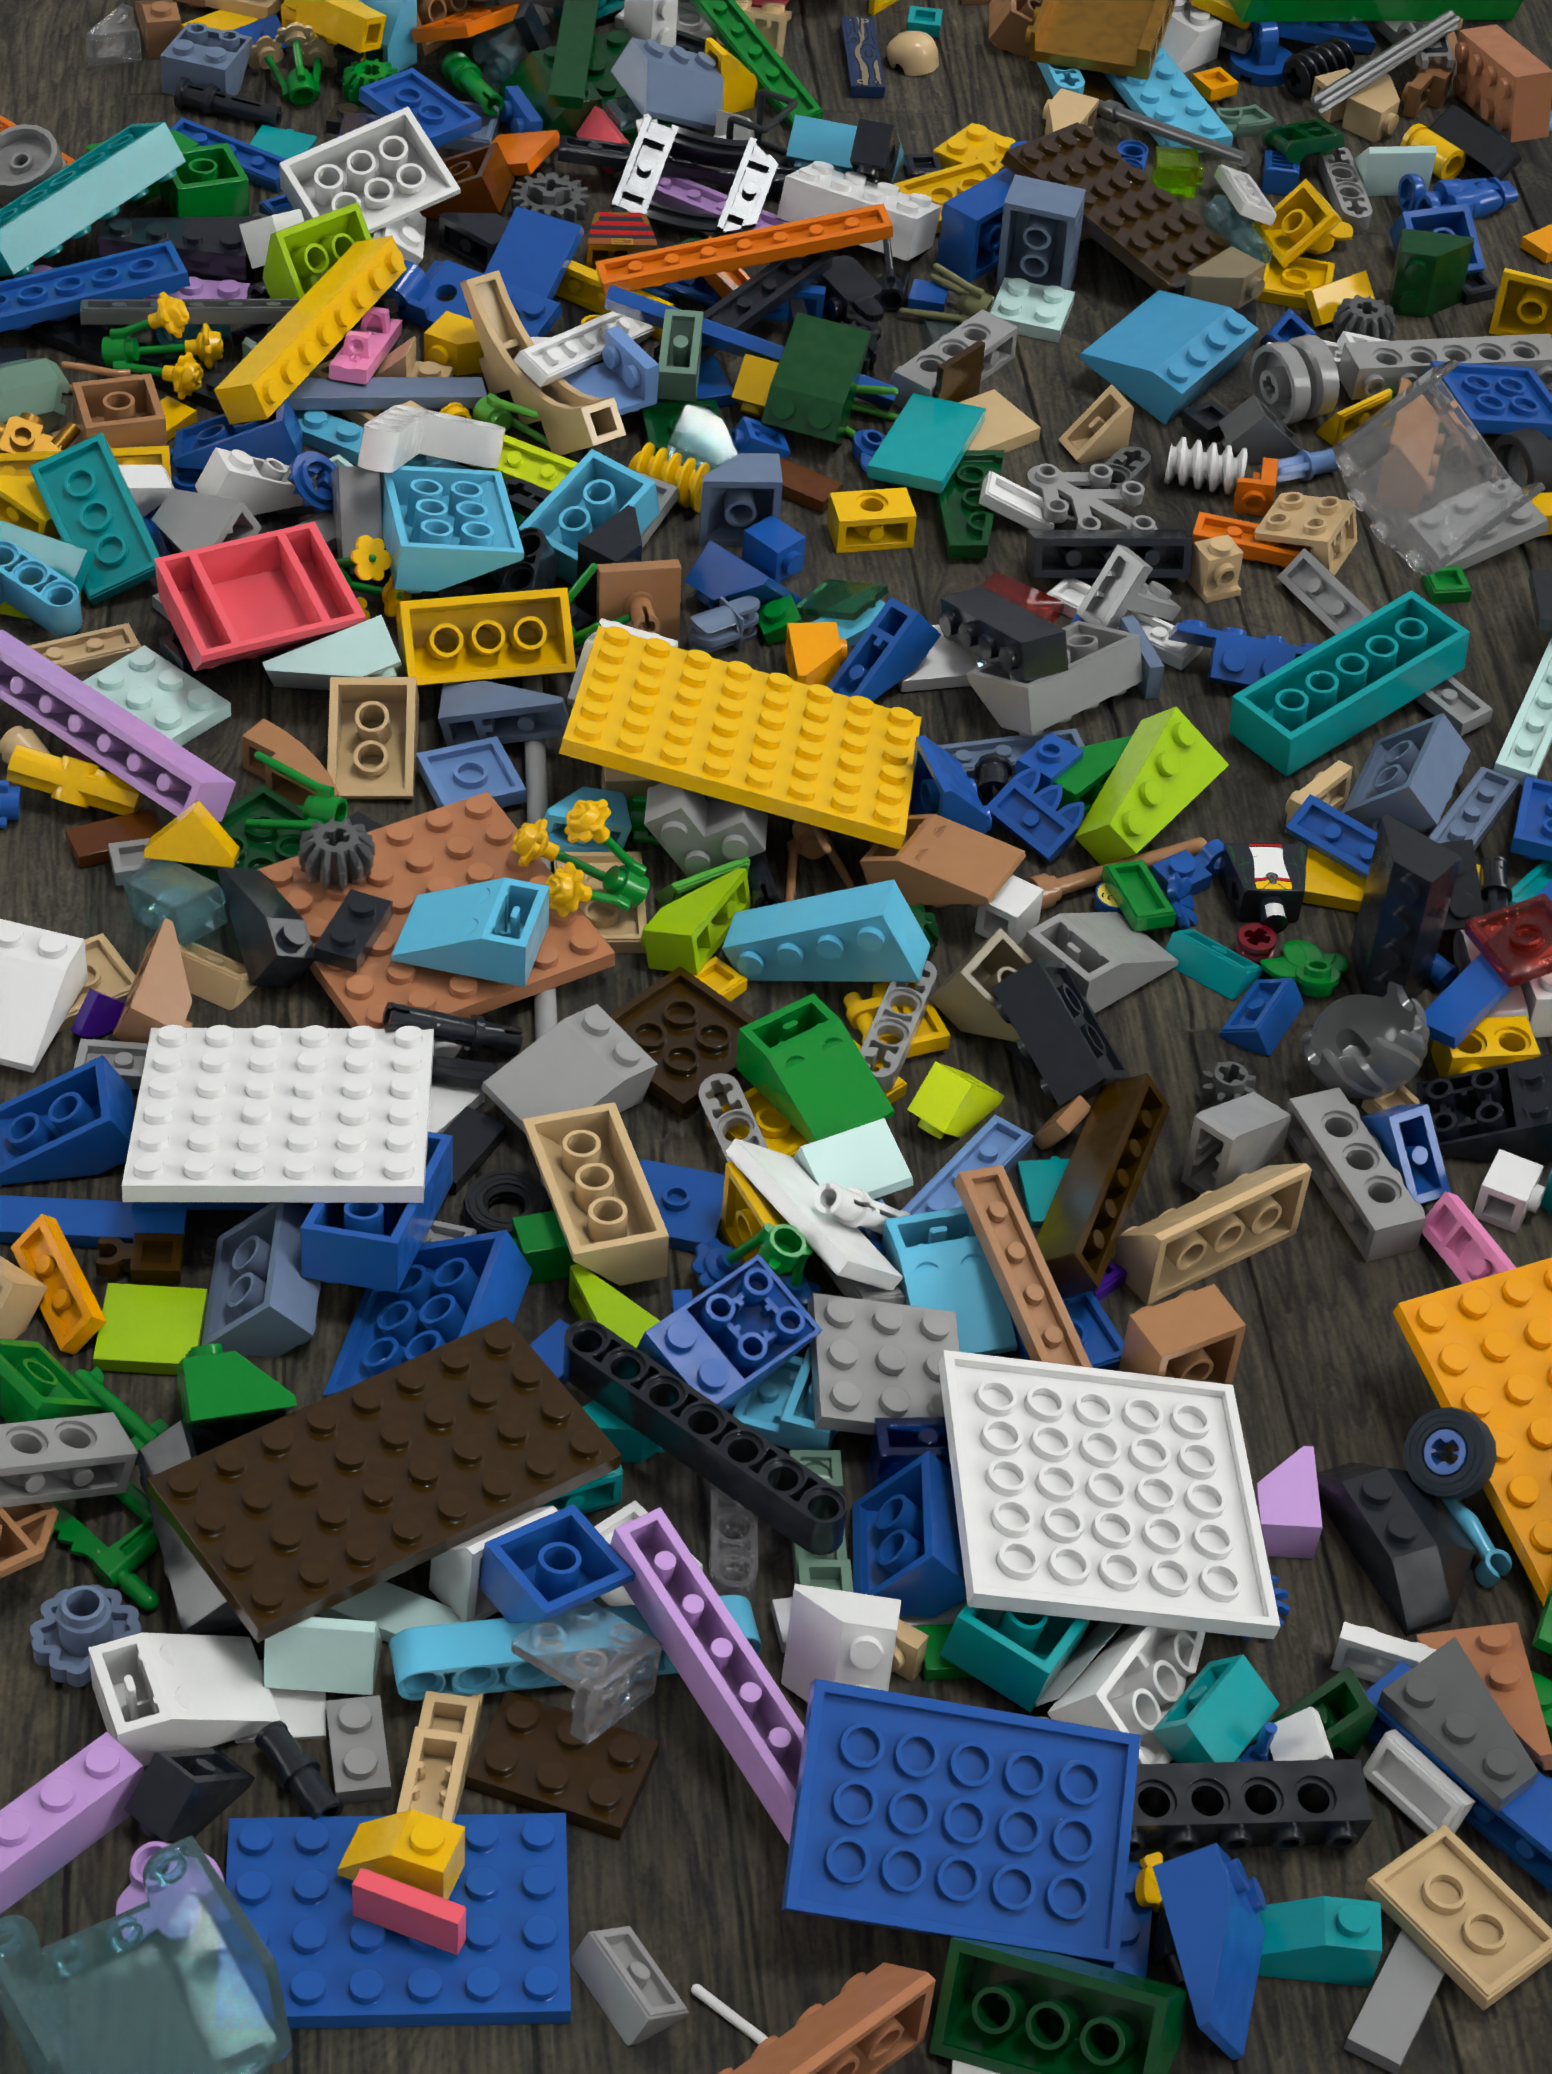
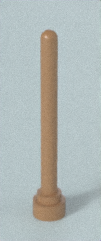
(1056, 887)

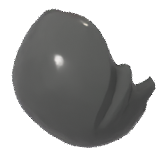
(1368, 1043)

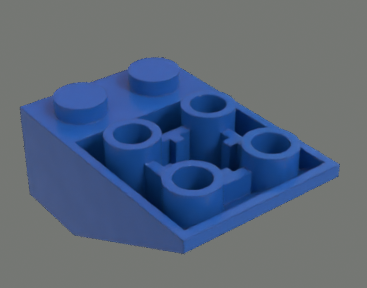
(732, 1334)

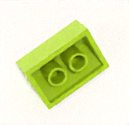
(307, 250)

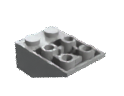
(1100, 953)

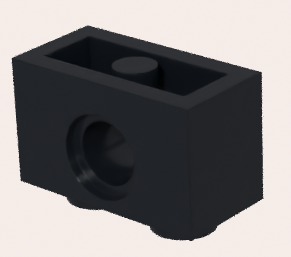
(875, 151)

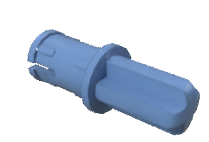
(1306, 465)

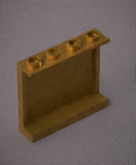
(1099, 34)

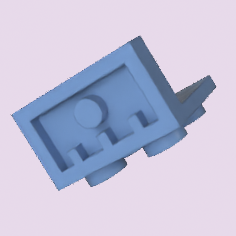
(625, 374)

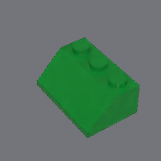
(226, 1388)

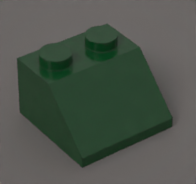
(1428, 272)

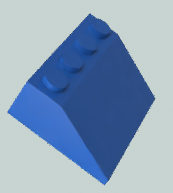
(445, 1295)

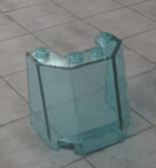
(152, 1988)

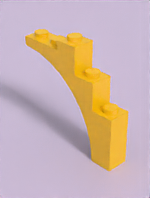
(342, 21)

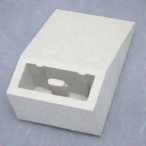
(179, 1691)

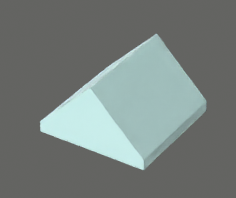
(1384, 167)
(858, 1159)
(324, 1656)

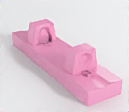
(366, 347)
(1463, 1240)

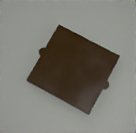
(961, 375)

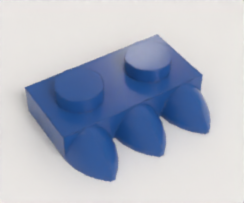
(1034, 816)

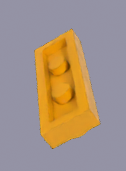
(68, 1301)

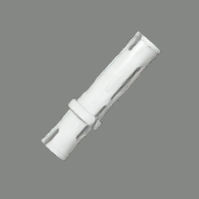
(854, 1207)

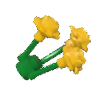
(121, 350)
(624, 884)

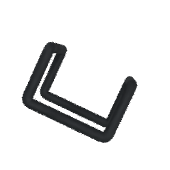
(759, 128)

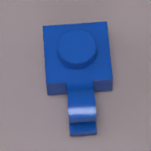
(1197, 868)

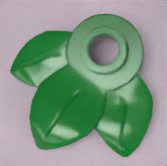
(1312, 970)

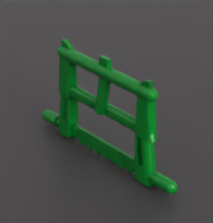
(118, 1561)

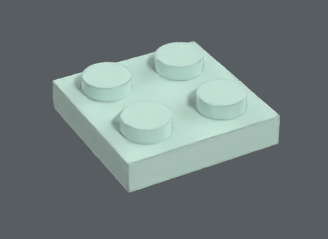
(1034, 308)

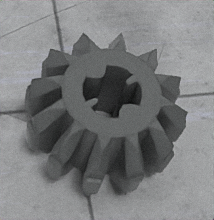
(1364, 317)
(336, 853)

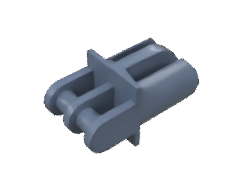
(725, 625)

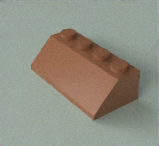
(857, 2032)

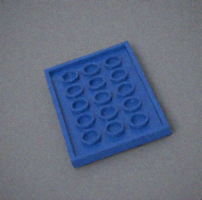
(962, 1822)
(364, 1975)

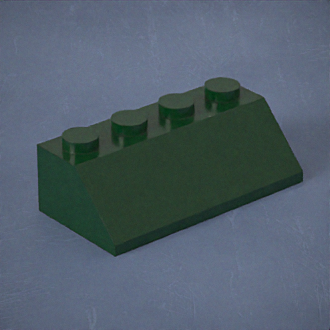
(1053, 2014)

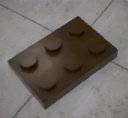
(543, 1768)

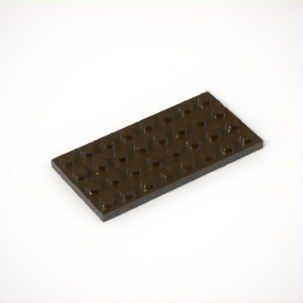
(381, 1477)

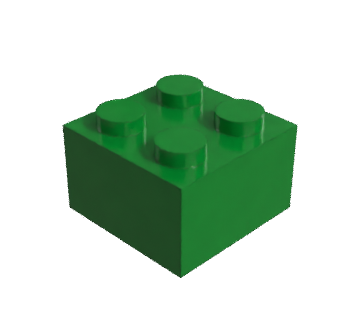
(207, 184)

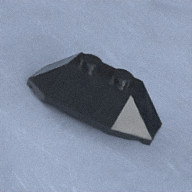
(1400, 1540)

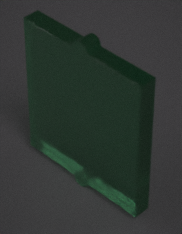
(841, 599)

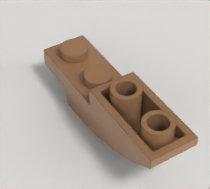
(1430, 85)

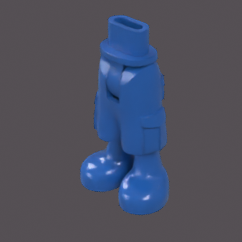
(1481, 193)

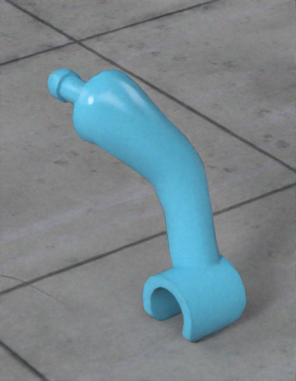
(1494, 1561)

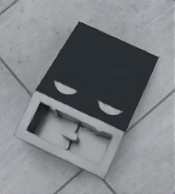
(1493, 1110)

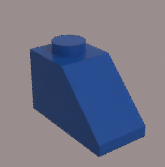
(1411, 1148)

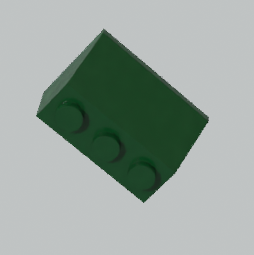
(534, 80)

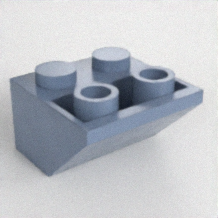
(206, 58)

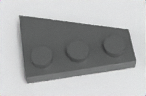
(1461, 1724)

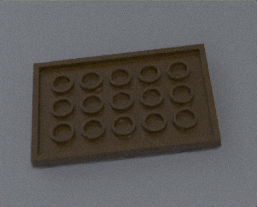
(1121, 205)

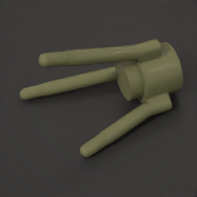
(971, 301)

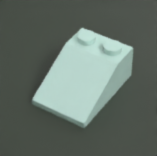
(353, 652)

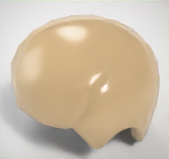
(914, 52)

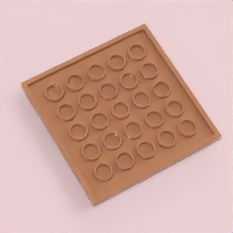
(424, 855)

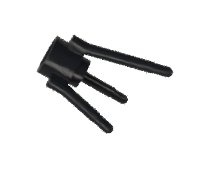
(893, 289)

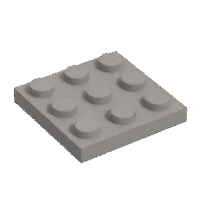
(876, 1361)

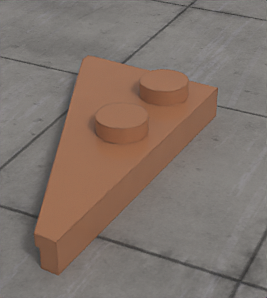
(1504, 1669)

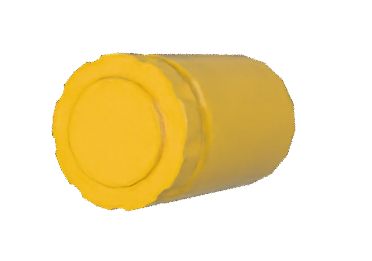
(1448, 159)

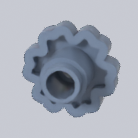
(74, 1623)

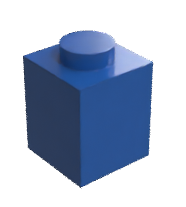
(774, 548)

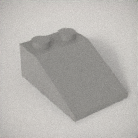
(573, 1067)

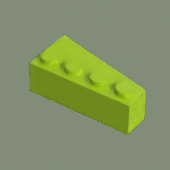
(1149, 786)

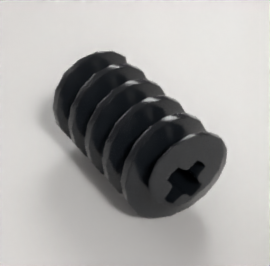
(1321, 59)

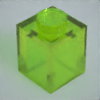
(1177, 170)

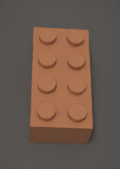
(1503, 83)

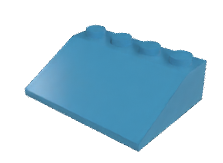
(1170, 351)

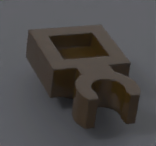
(148, 1259)

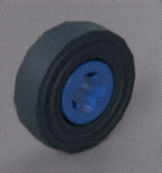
(1474, 1460)

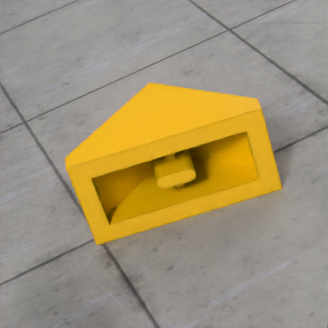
(194, 839)

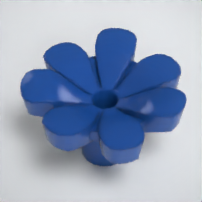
(1180, 901)

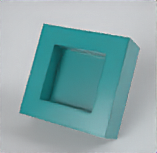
(925, 20)

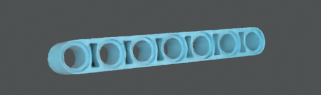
(479, 1658)

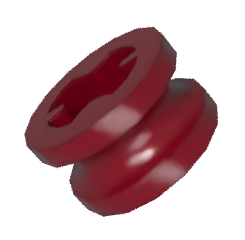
(1255, 934)

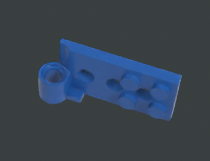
(420, 294)

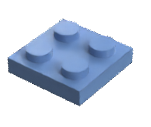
(470, 770)

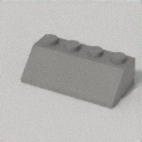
(1100, 666)

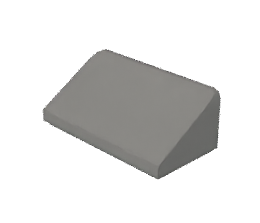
(627, 1984)

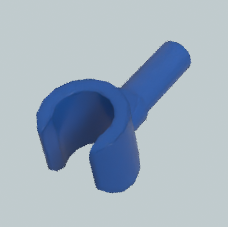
(1260, 1750)

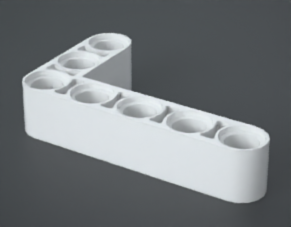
(408, 431)

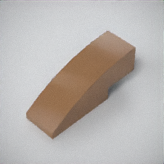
(285, 748)

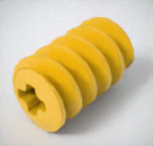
(672, 472)

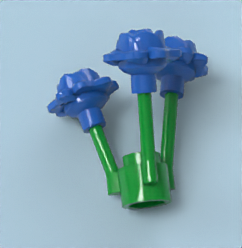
(781, 1248)

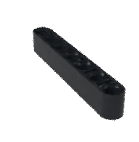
(705, 1437)

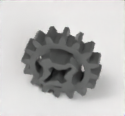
(552, 196)

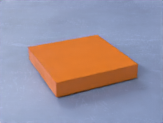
(527, 150)

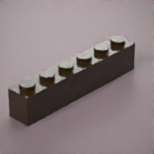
(1101, 1183)

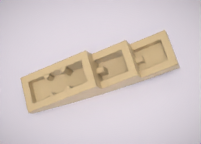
(440, 1754)

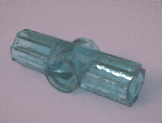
(1236, 228)

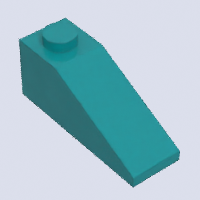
(1322, 1940)

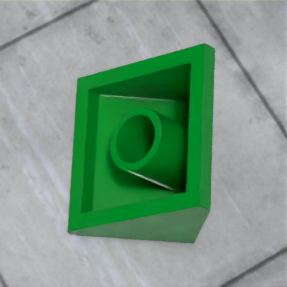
(38, 1385)

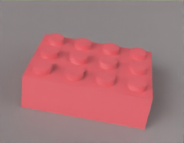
(255, 595)

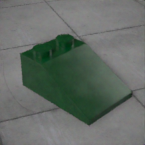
(817, 378)

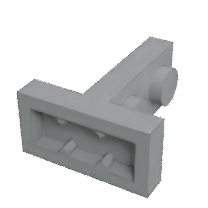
(1123, 588)

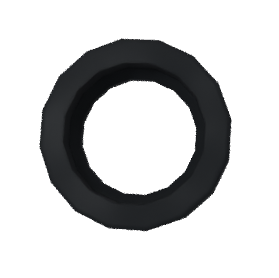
(1535, 451)

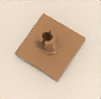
(645, 592)

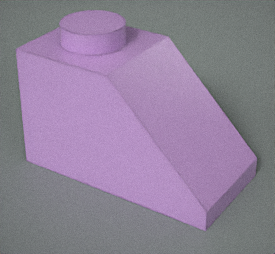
(1291, 1507)

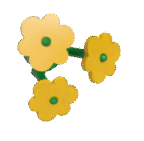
(370, 563)

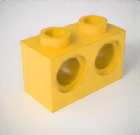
(1488, 1045)

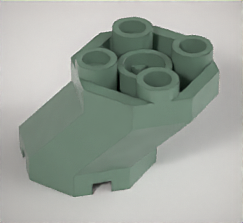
(32, 388)

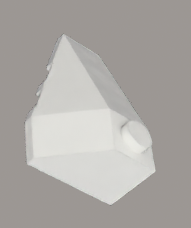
(1133, 1685)

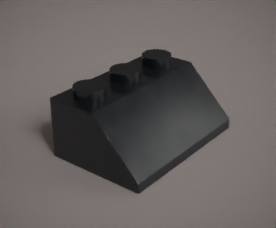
(1058, 1031)

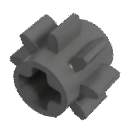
(1225, 1084)

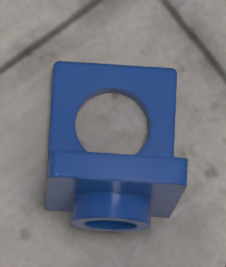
(1052, 756)

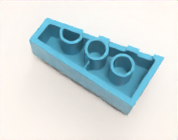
(830, 937)

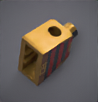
(618, 235)

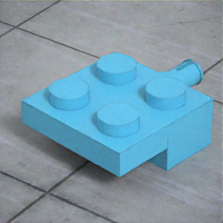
(784, 1408)

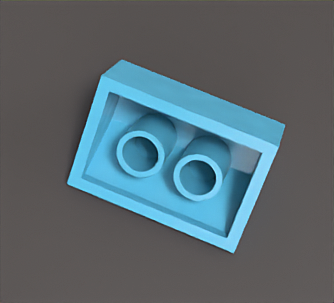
(825, 142)

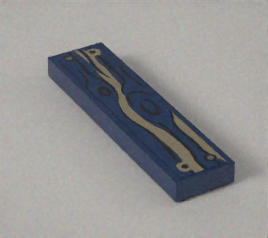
(862, 57)

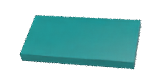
(926, 443)
(97, 514)

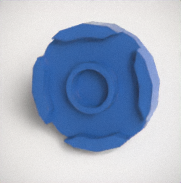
(1263, 60)

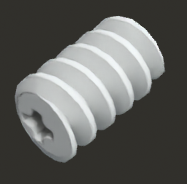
(1205, 465)

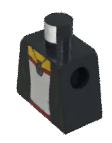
(1264, 882)

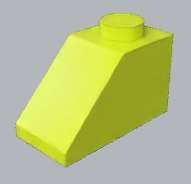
(952, 1101)

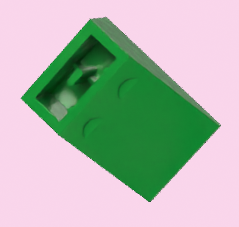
(811, 1070)

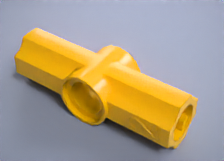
(72, 781)

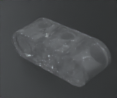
(732, 1546)

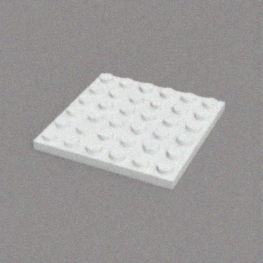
(282, 1115)
(1104, 1496)

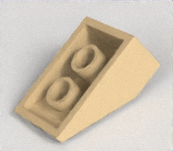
(373, 736)

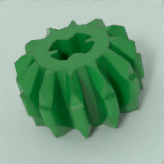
(362, 74)

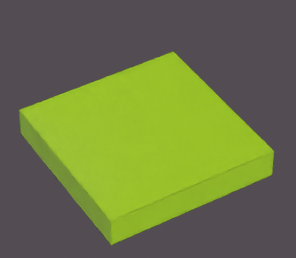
(149, 1327)

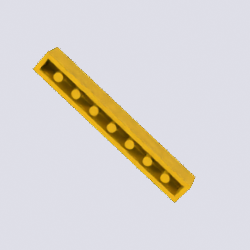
(310, 330)

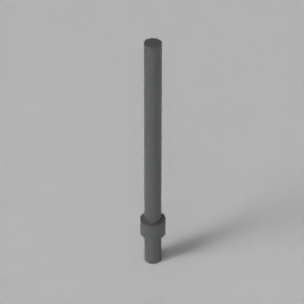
(1116, 112)

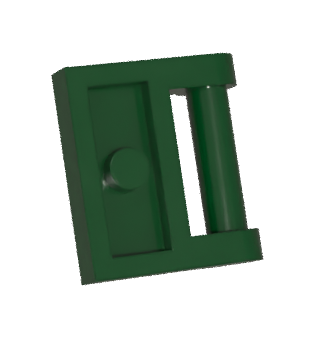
(1306, 138)

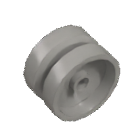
(26, 159)
(1296, 378)

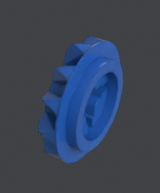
(303, 468)

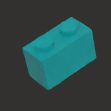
(1217, 1713)

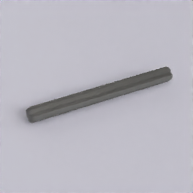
(1384, 62)

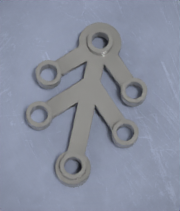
(1050, 482)

